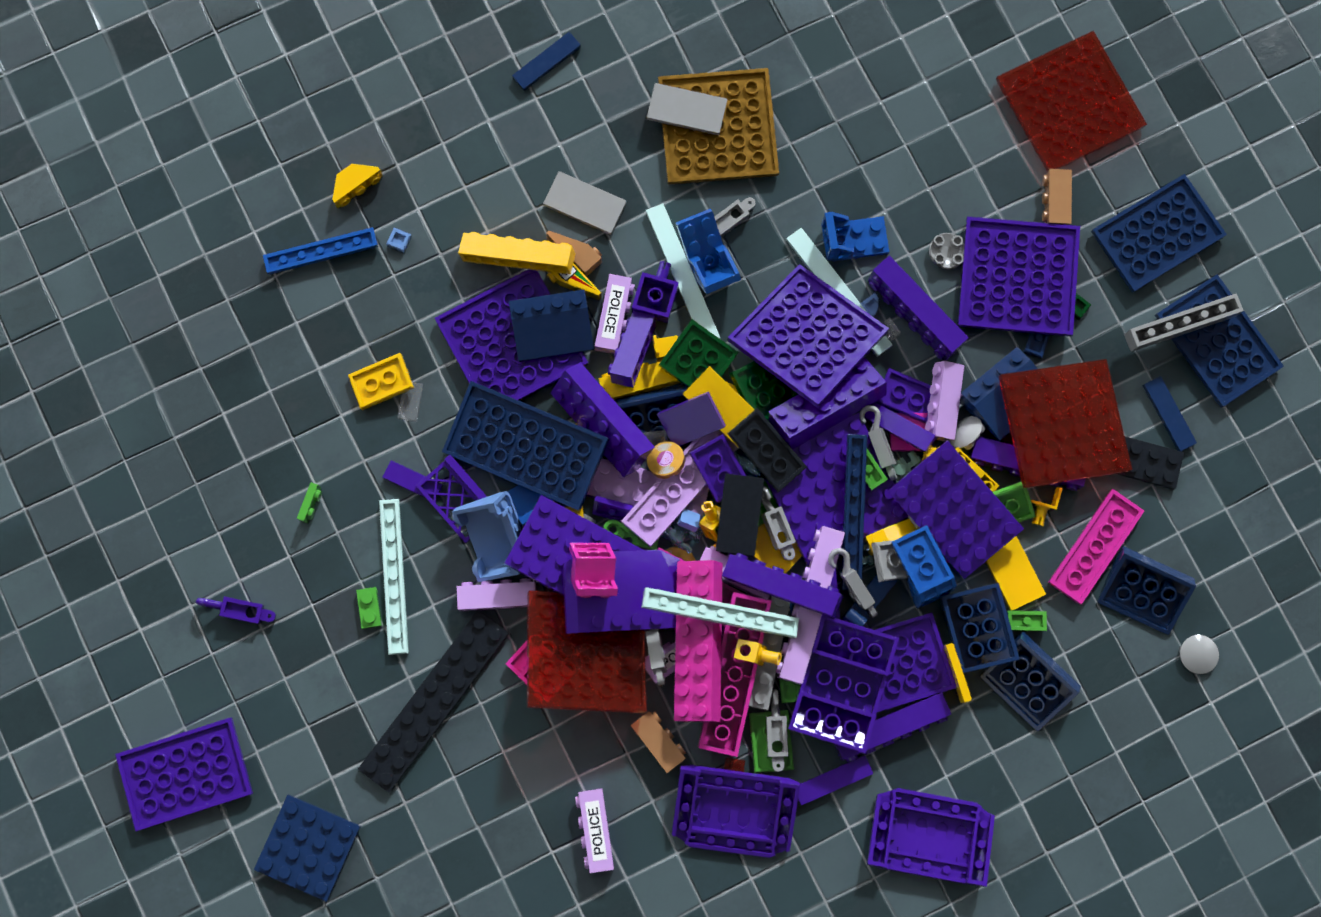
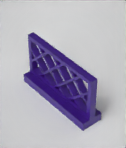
(461, 478)

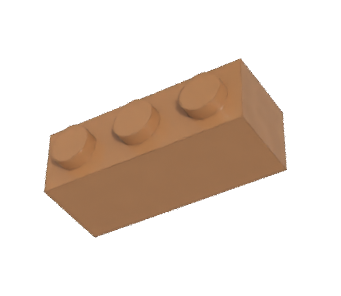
(1057, 196)
(659, 741)

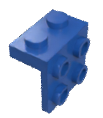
(524, 502)

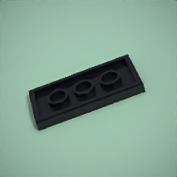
(767, 450)
(740, 514)

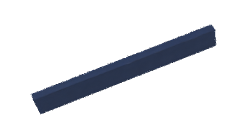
(854, 501)

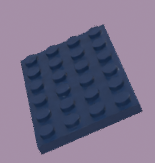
(1158, 233)
(1225, 355)

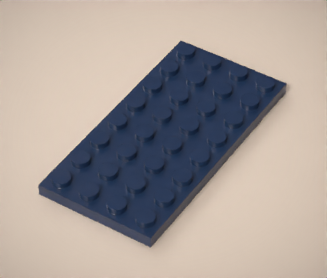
(525, 445)

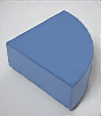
(871, 304)

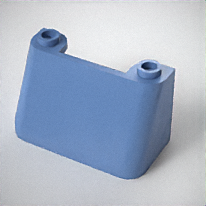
(493, 532)

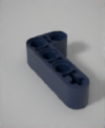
(878, 591)

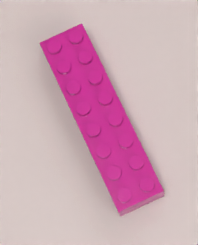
(698, 646)
(736, 683)

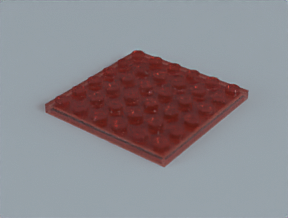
(1071, 101)
(1064, 423)
(581, 668)

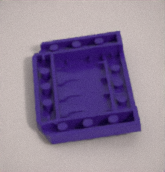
(623, 612)
(735, 811)
(931, 837)

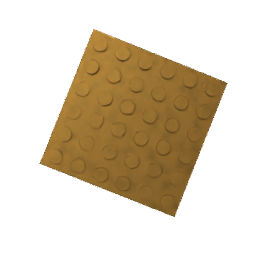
(746, 135)

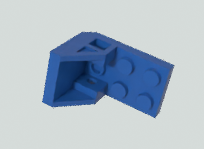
(853, 238)
(706, 253)
(925, 566)

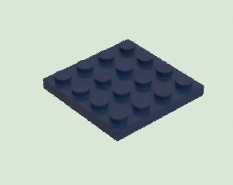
(307, 847)

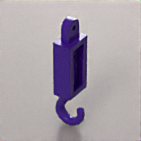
(237, 608)

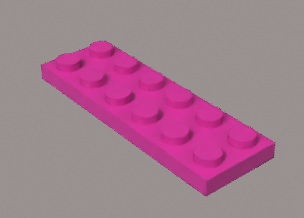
(1096, 546)

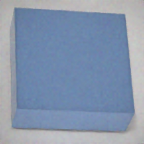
(399, 240)
(689, 520)

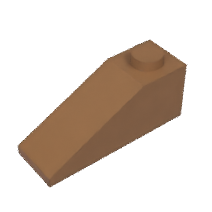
(586, 257)

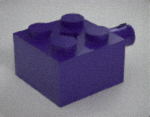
(656, 286)

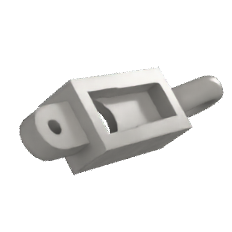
(726, 222)
(880, 442)
(776, 522)
(853, 582)
(656, 654)
(776, 731)

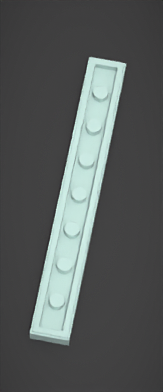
(680, 268)
(822, 269)
(393, 577)
(720, 612)

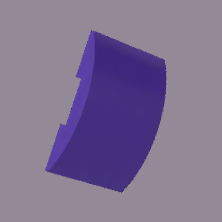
(843, 683)

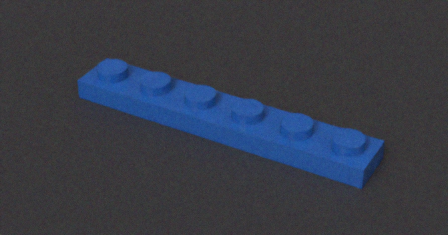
(320, 251)

